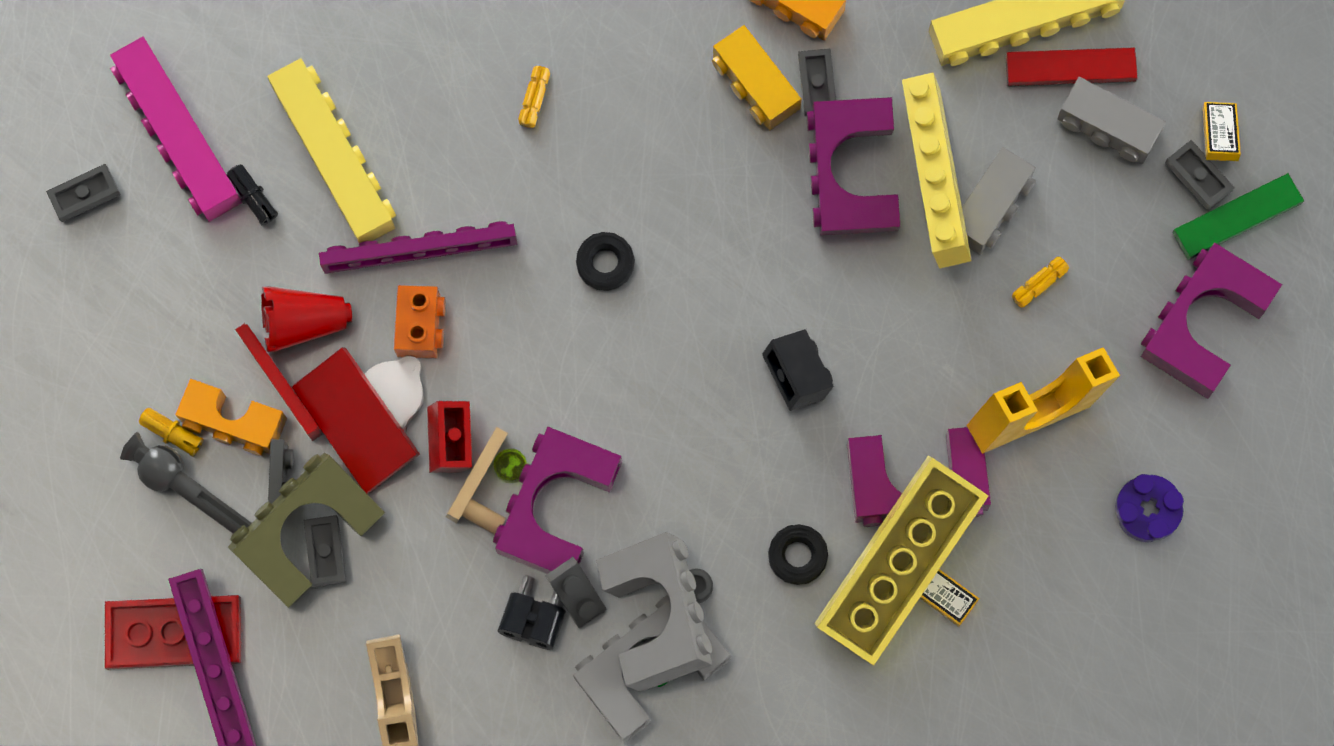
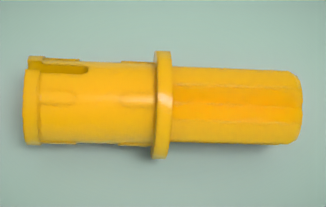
(170, 431)

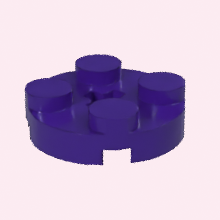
(1156, 526)

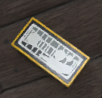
(1221, 131)
(949, 598)

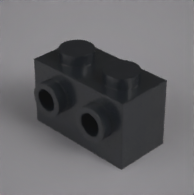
(798, 369)

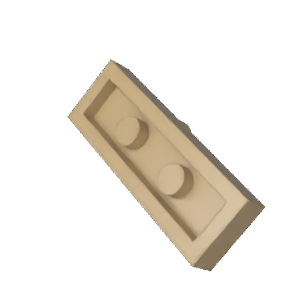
(469, 508)

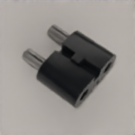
(531, 619)

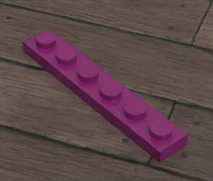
(405, 249)
(211, 659)

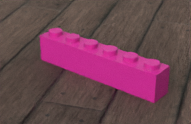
(175, 128)

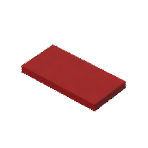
(355, 420)
(152, 635)

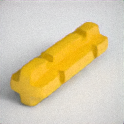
(534, 96)
(1040, 282)

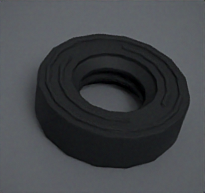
(599, 242)
(794, 574)

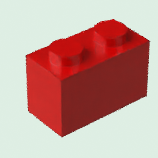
(449, 437)

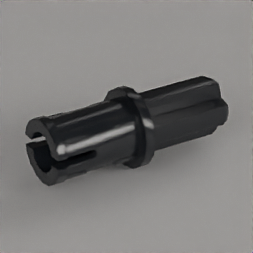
(251, 194)

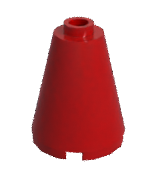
(300, 316)

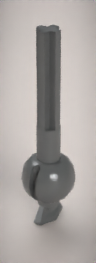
(162, 469)

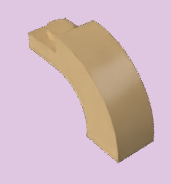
(393, 692)

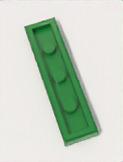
(1238, 216)

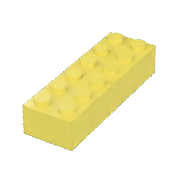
(901, 560)

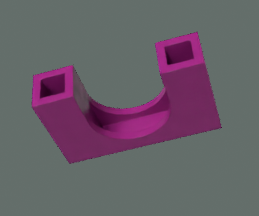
(837, 209)
(1217, 275)
(555, 458)
(872, 489)

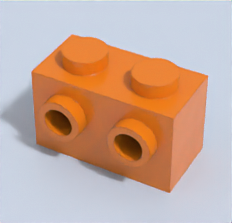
(418, 321)

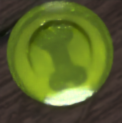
(509, 465)

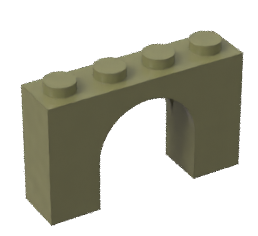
(260, 542)

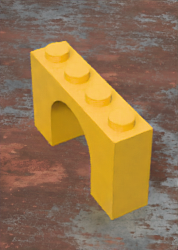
(1015, 413)

